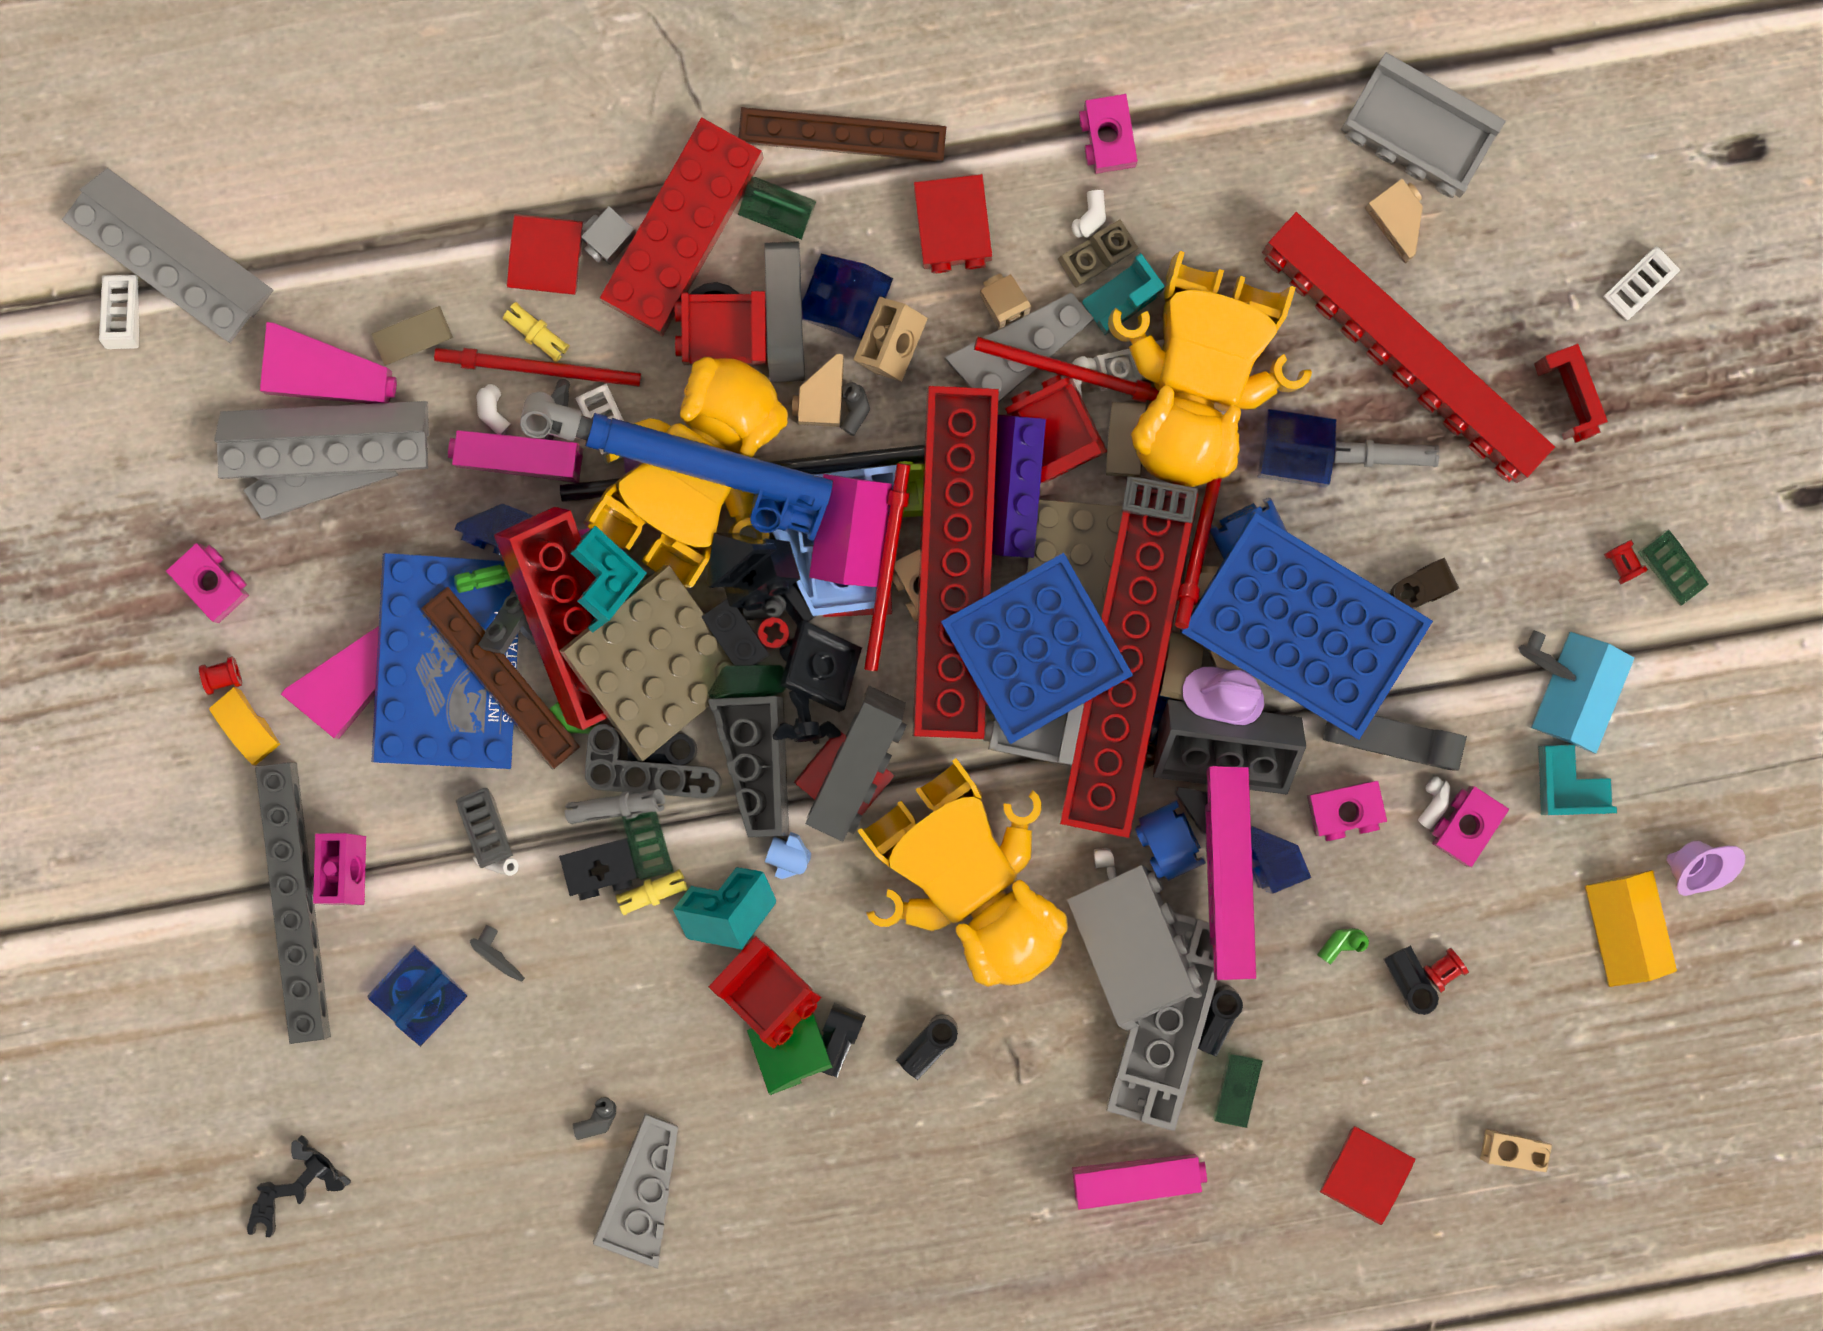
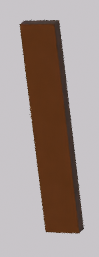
(842, 134)
(500, 679)

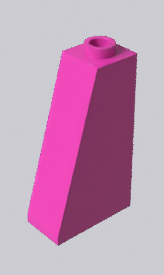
(315, 370)
(517, 455)
(339, 687)
(1137, 1180)

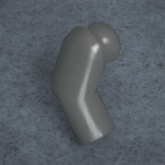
(857, 406)
(773, 608)
(599, 1122)

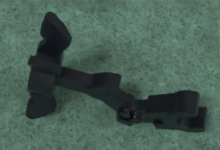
(804, 728)
(317, 1166)

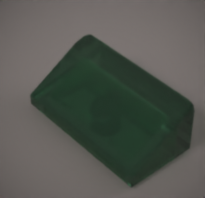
(776, 207)
(747, 682)
(1237, 1090)

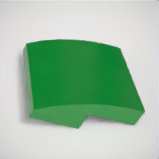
(795, 1059)

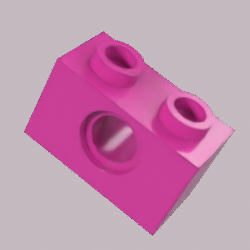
(1111, 113)
(189, 575)
(1368, 804)
(1487, 815)
(339, 869)

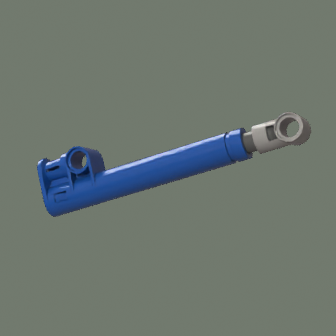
(792, 496)

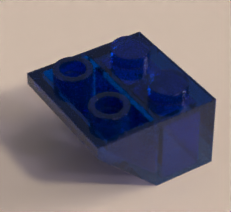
(843, 295)
(1298, 448)
(481, 527)
(1276, 861)

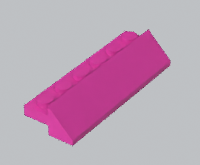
(1230, 873)

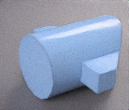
(789, 856)

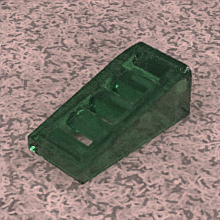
(1677, 550)
(631, 832)

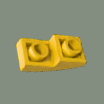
(243, 727)

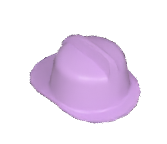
(1223, 695)
(1705, 868)

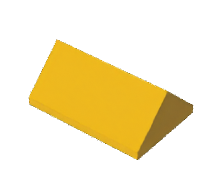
(1631, 929)

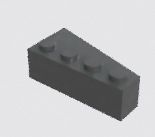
(755, 760)
(857, 764)

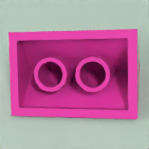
(851, 532)

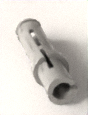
(1392, 454)
(626, 804)

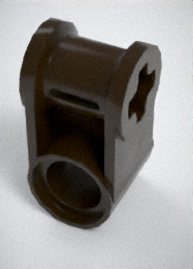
(1427, 583)

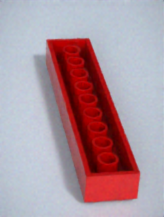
(1406, 349)
(953, 553)
(1140, 621)

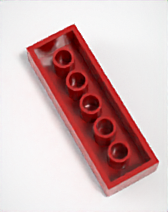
(682, 226)
(548, 589)

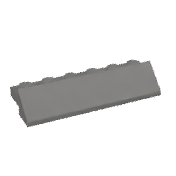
(167, 254)
(322, 440)
(1165, 1044)

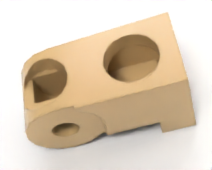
(1515, 1151)

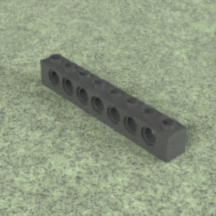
(293, 902)

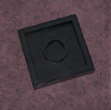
(821, 666)

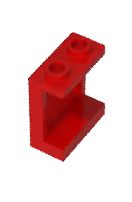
(953, 223)
(722, 327)
(1579, 390)
(1069, 429)
(765, 992)

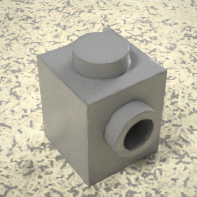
(606, 235)

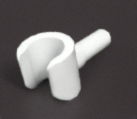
(1104, 858)

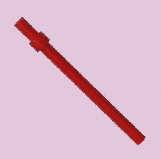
(471, 359)
(1138, 390)
(897, 499)
(1189, 591)

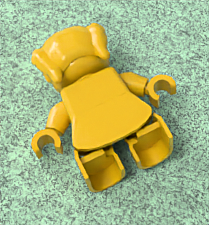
(1204, 370)
(725, 408)
(966, 875)

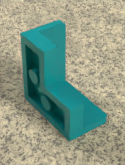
(1126, 292)
(614, 573)
(1563, 792)
(729, 914)

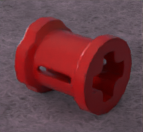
(1626, 550)
(770, 622)
(220, 675)
(1445, 970)

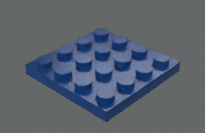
(1036, 648)

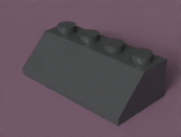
(1192, 743)

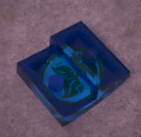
(417, 995)

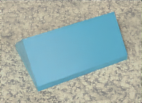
(1583, 707)

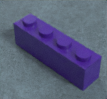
(1017, 484)

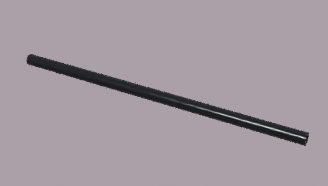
(809, 465)

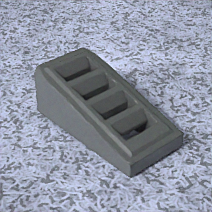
(1130, 495)
(477, 807)

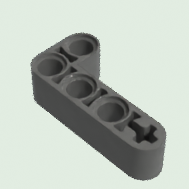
(784, 312)
(1405, 742)
(653, 771)

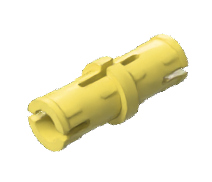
(536, 332)
(651, 892)

